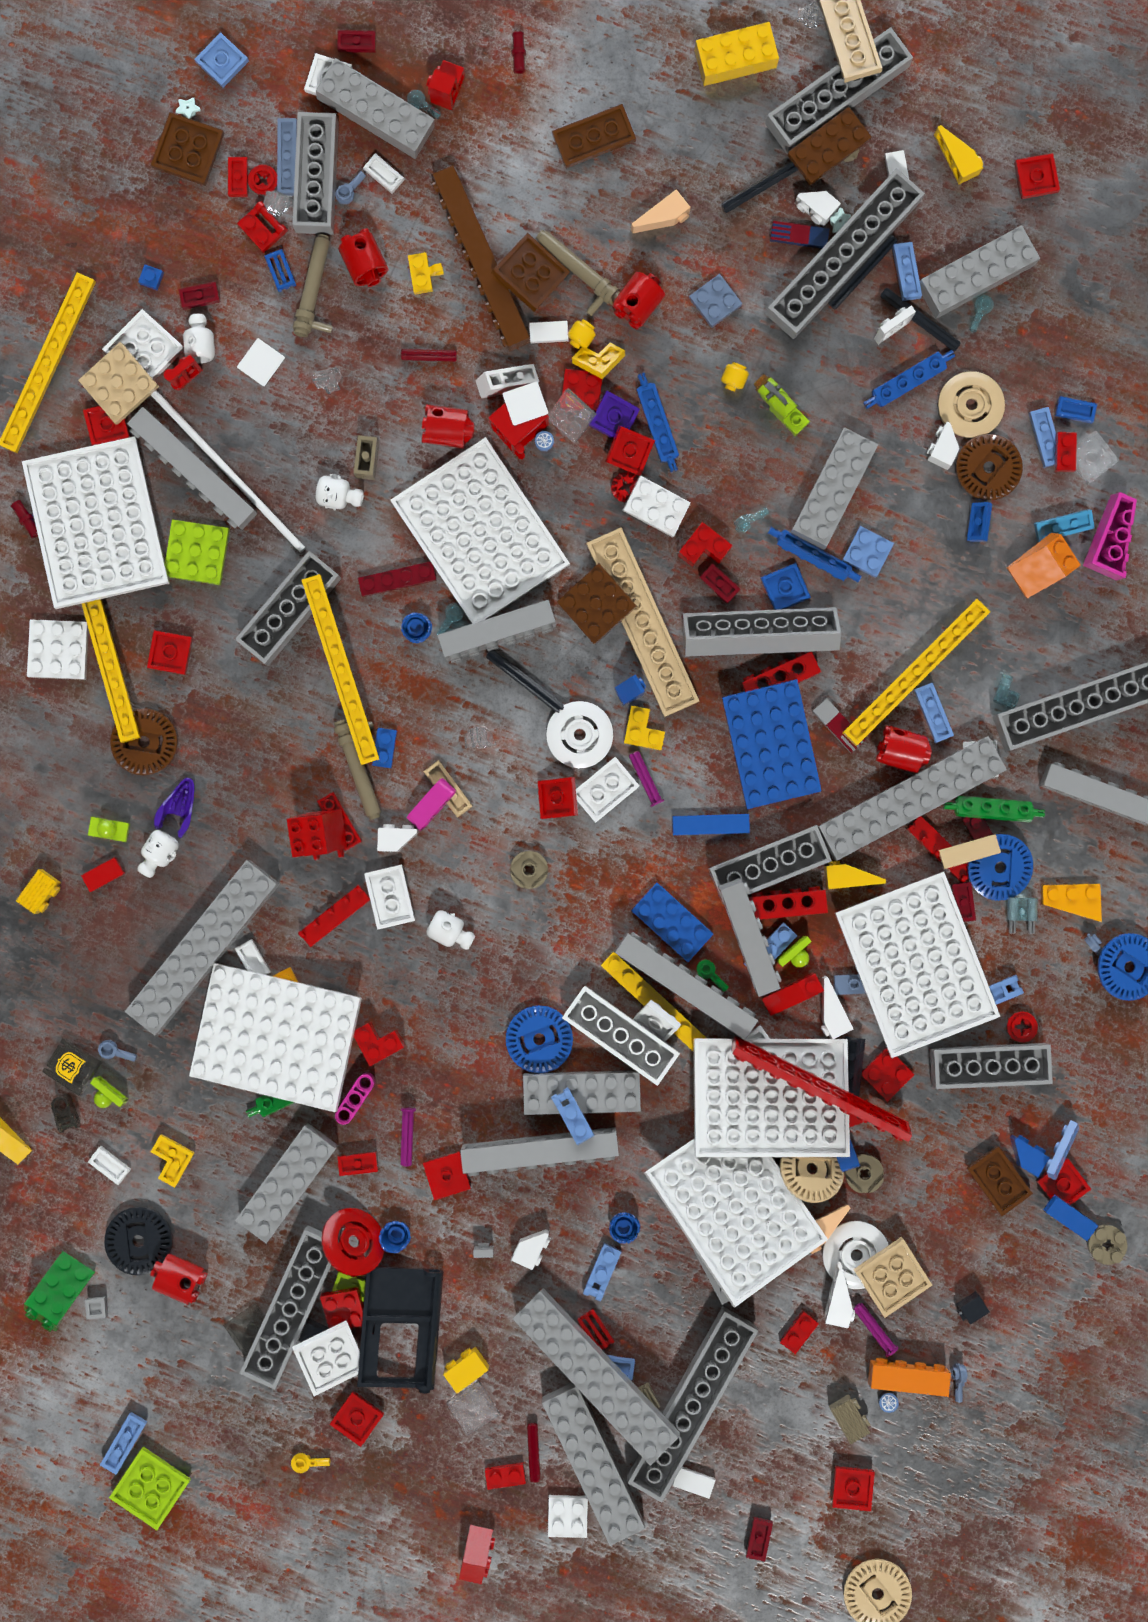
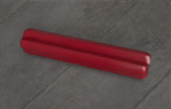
(429, 355)
(533, 1451)

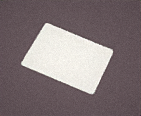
(260, 362)
(525, 403)

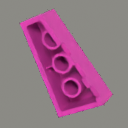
(1112, 538)

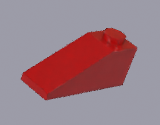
(793, 994)

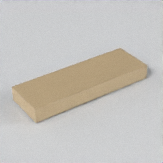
(458, 803)
(969, 851)

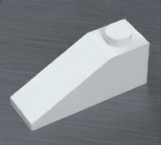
(502, 380)
(833, 1015)
(839, 1306)

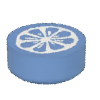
(544, 441)
(888, 1401)

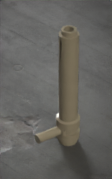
(601, 286)
(305, 313)
(357, 770)

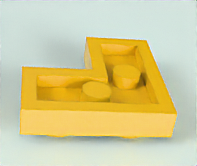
(600, 363)
(638, 733)
(177, 1159)

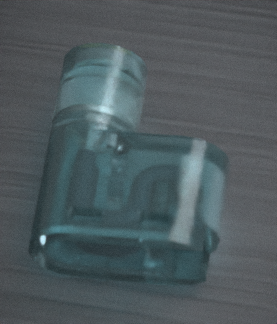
(1004, 695)

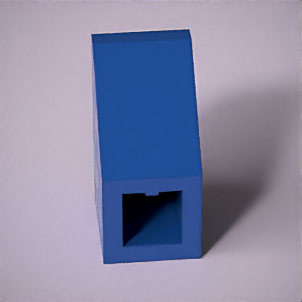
(630, 689)
(1028, 1157)

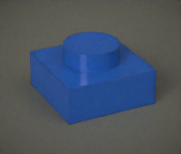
(151, 277)

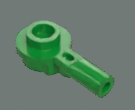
(706, 970)

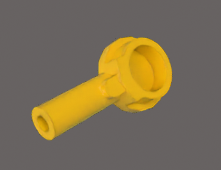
(301, 1462)

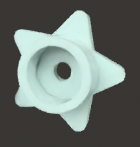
(190, 104)
(834, 219)

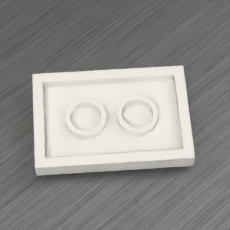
(656, 506)
(605, 789)
(389, 897)

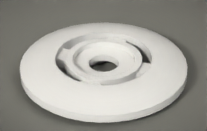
(592, 747)
(865, 1238)

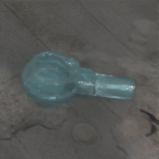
(417, 99)
(983, 306)
(744, 522)
(453, 613)

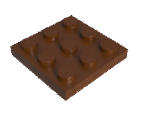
(187, 149)
(530, 272)
(597, 603)

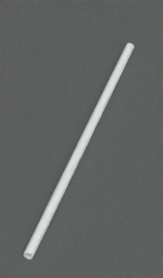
(228, 471)

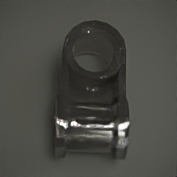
(65, 1114)

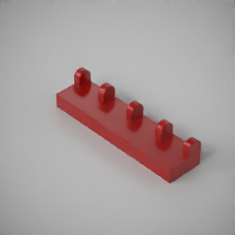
(933, 841)
(334, 916)

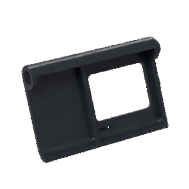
(406, 1298)

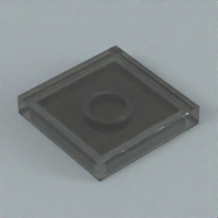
(245, 1327)

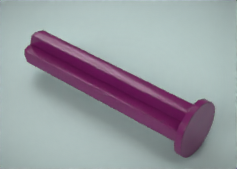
(645, 779)
(407, 1136)
(875, 1329)

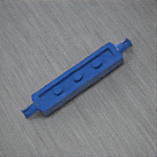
(909, 379)
(657, 422)
(814, 555)

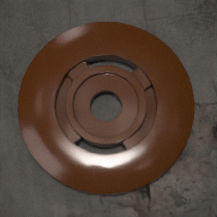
(976, 454)
(146, 760)

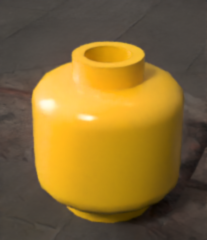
(581, 334)
(734, 376)

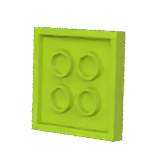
(196, 552)
(150, 1488)

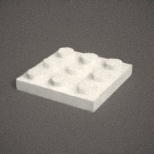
(148, 344)
(57, 649)
(328, 1358)

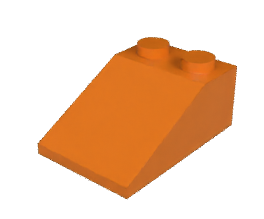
(1043, 565)

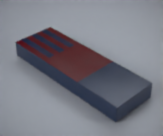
(799, 234)

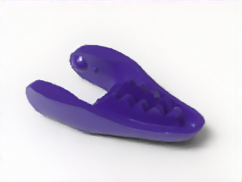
(178, 803)

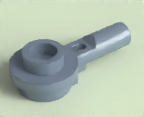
(345, 193)
(1094, 943)
(109, 1049)
(959, 1374)

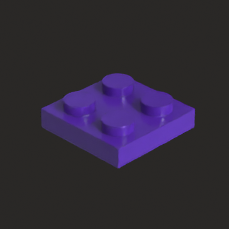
(613, 413)

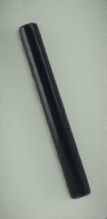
(758, 187)
(862, 272)
(921, 320)
(525, 681)

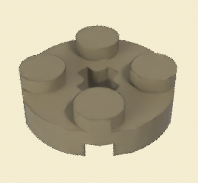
(540, 869)
(864, 1184)
(1114, 1253)

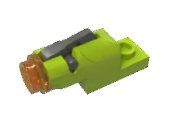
(781, 404)

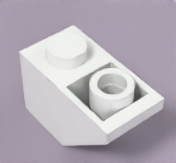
(818, 205)
(945, 447)
(393, 838)
(529, 1249)

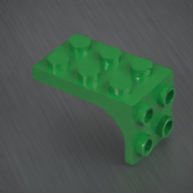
(57, 1291)

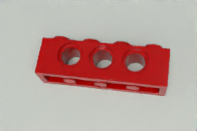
(805, 660)
(817, 906)

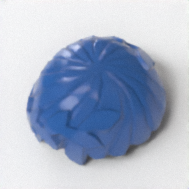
(416, 627)
(624, 1227)
(394, 1237)

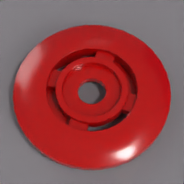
(341, 1254)

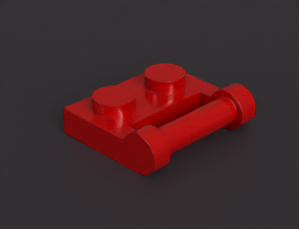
(257, 231)
(187, 368)

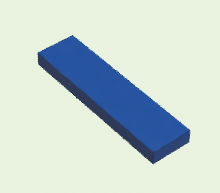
(711, 824)

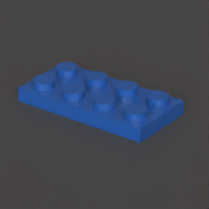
(672, 922)

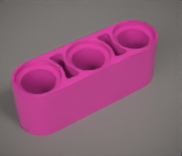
(431, 804)
(352, 1107)

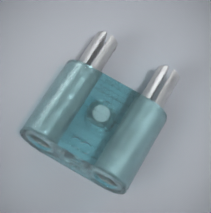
(1022, 910)

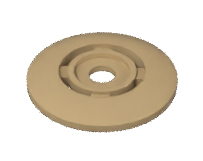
(984, 392)
(811, 1187)
(889, 1579)

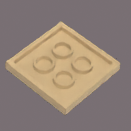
(118, 383)
(892, 1277)

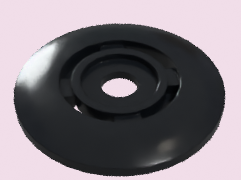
(120, 1244)

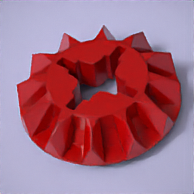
(266, 172)
(617, 484)
(1028, 1020)

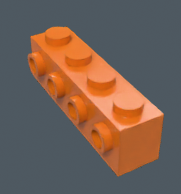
(909, 1377)

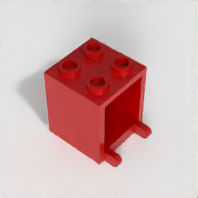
(518, 435)
(317, 833)

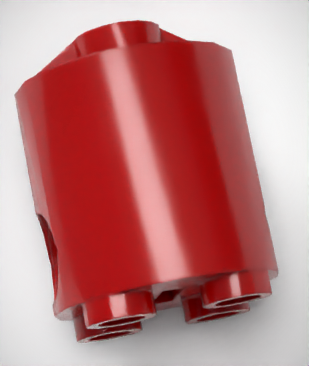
(363, 258)
(638, 299)
(447, 426)
(903, 749)
(171, 1275)

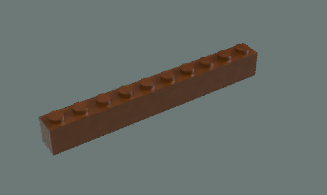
(480, 257)

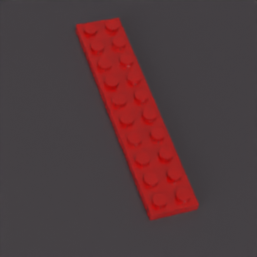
(821, 1088)

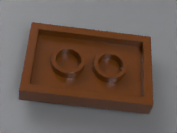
(999, 1180)

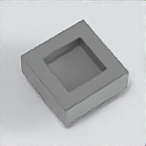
(483, 1250)
(96, 1308)

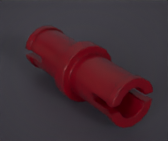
(518, 52)
(25, 518)

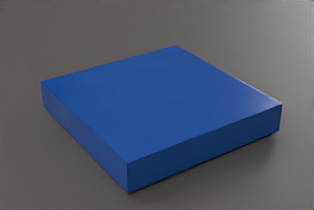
(785, 587)

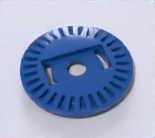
(1016, 873)
(1115, 978)
(540, 1057)

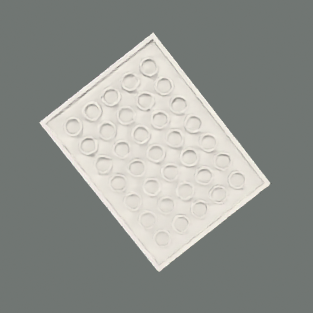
(95, 522)
(480, 532)
(917, 964)
(275, 1037)
(760, 1116)
(736, 1217)

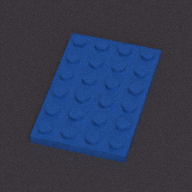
(771, 744)

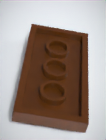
(593, 136)
(829, 146)

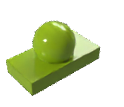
(108, 829)
(796, 954)
(107, 1094)

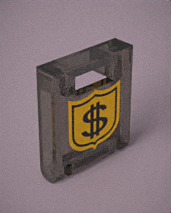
(67, 1065)

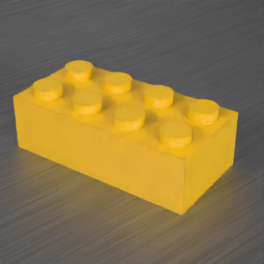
(736, 53)

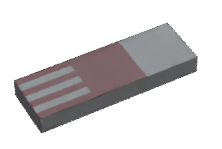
(835, 722)

